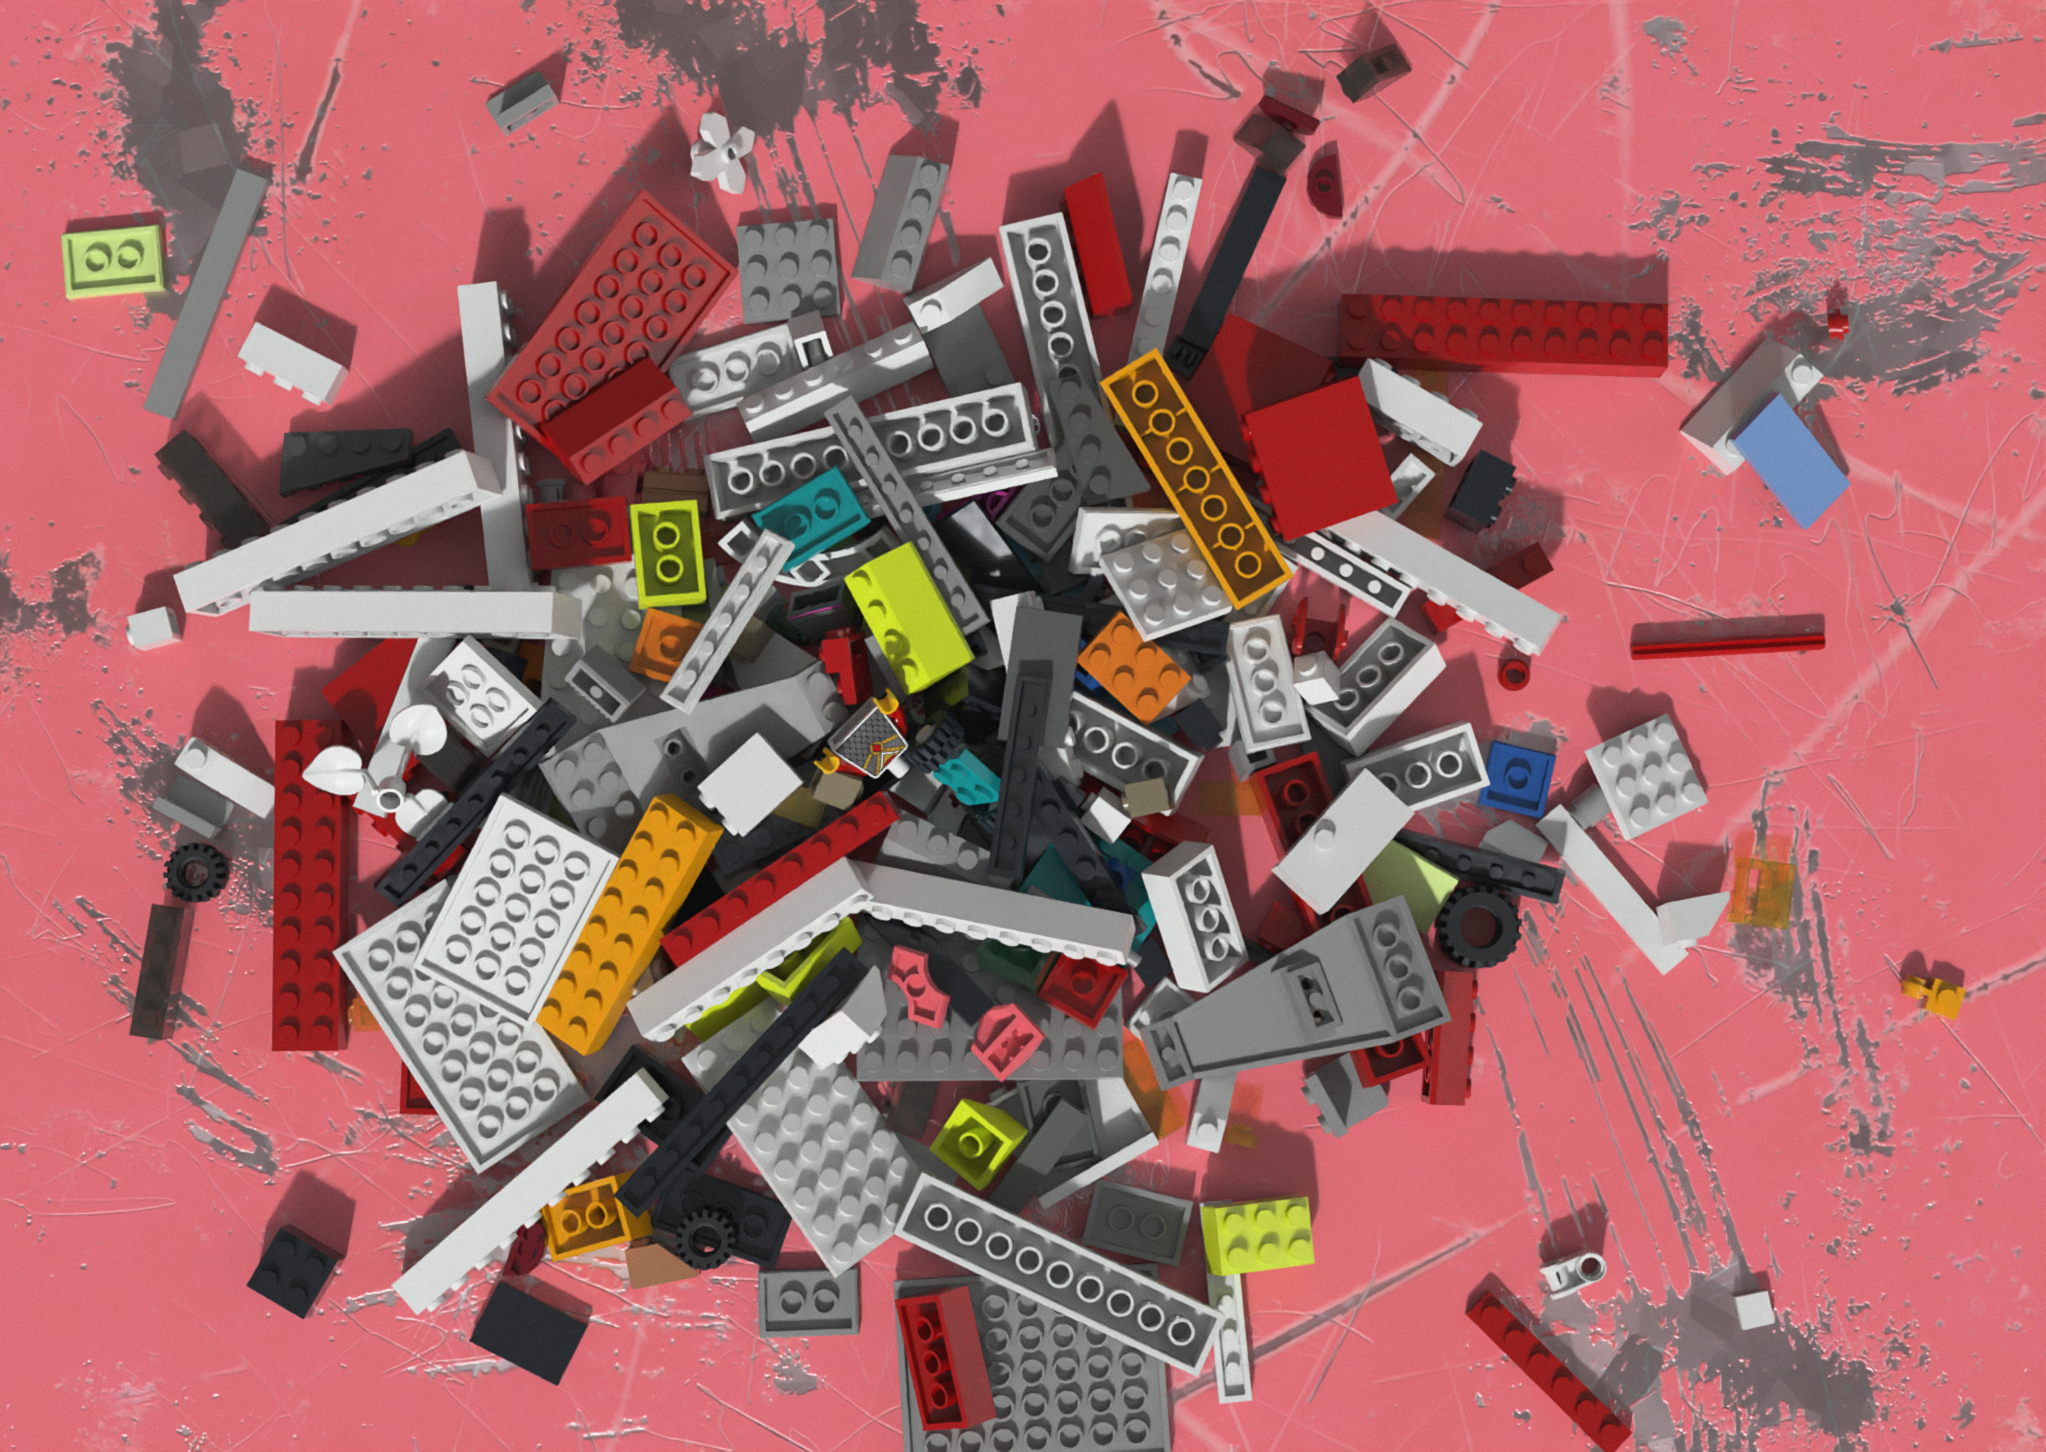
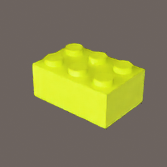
(667, 554)
(1257, 1235)

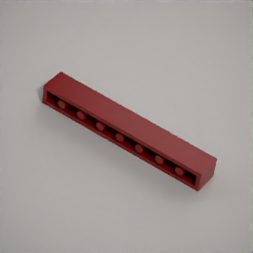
(781, 877)

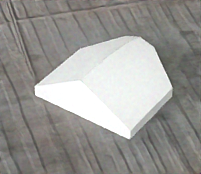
(1514, 841)

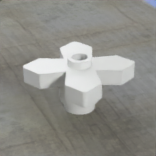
(719, 151)

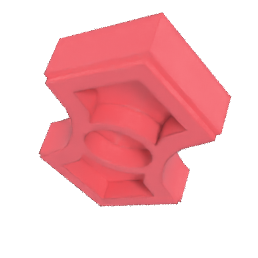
(911, 972)

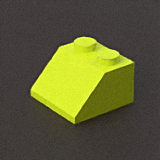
(978, 1141)

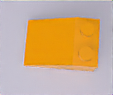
(591, 1219)

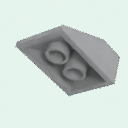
(968, 354)

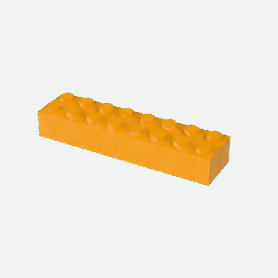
(1196, 479)
(628, 922)

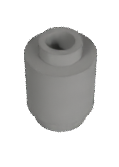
(1589, 807)

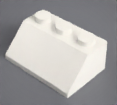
(849, 1023)

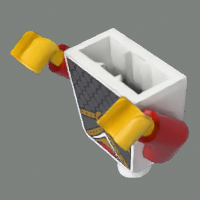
(870, 741)

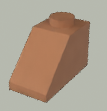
(655, 1264)

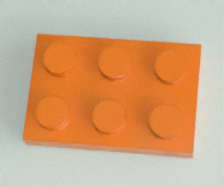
(1132, 669)

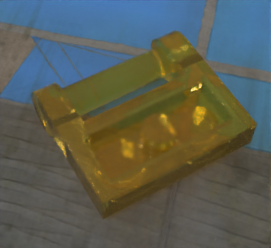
(1772, 893)

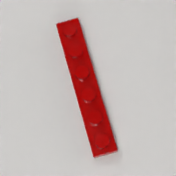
(1548, 1373)

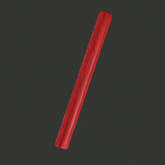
(1727, 646)

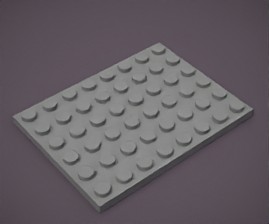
(925, 1053)
(1049, 1380)

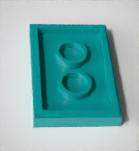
(814, 516)

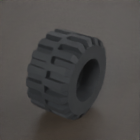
(1505, 934)

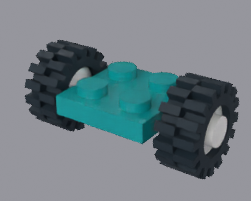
(933, 750)

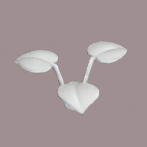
(340, 771)

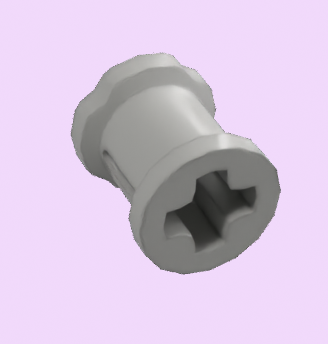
(551, 490)

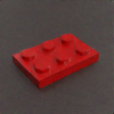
(578, 533)

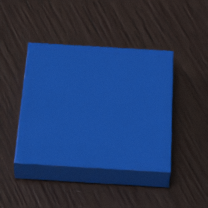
(1517, 779)

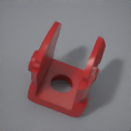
(1332, 633)

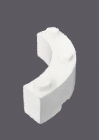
(823, 568)

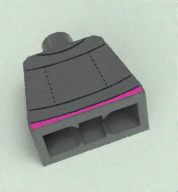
(823, 610)

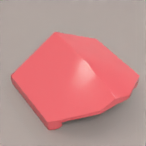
(1006, 1039)

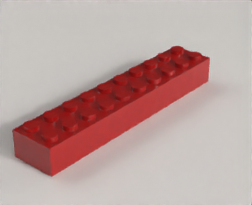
(1503, 335)
(1289, 802)
(309, 893)

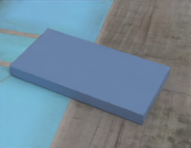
(1789, 460)

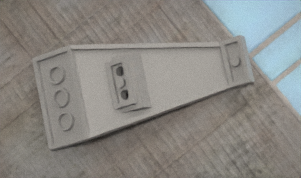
(619, 768)
(1363, 978)

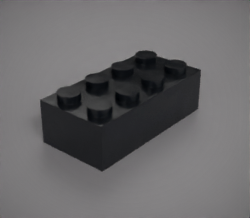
(769, 837)
(682, 1099)

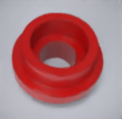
(1837, 324)
(1522, 669)

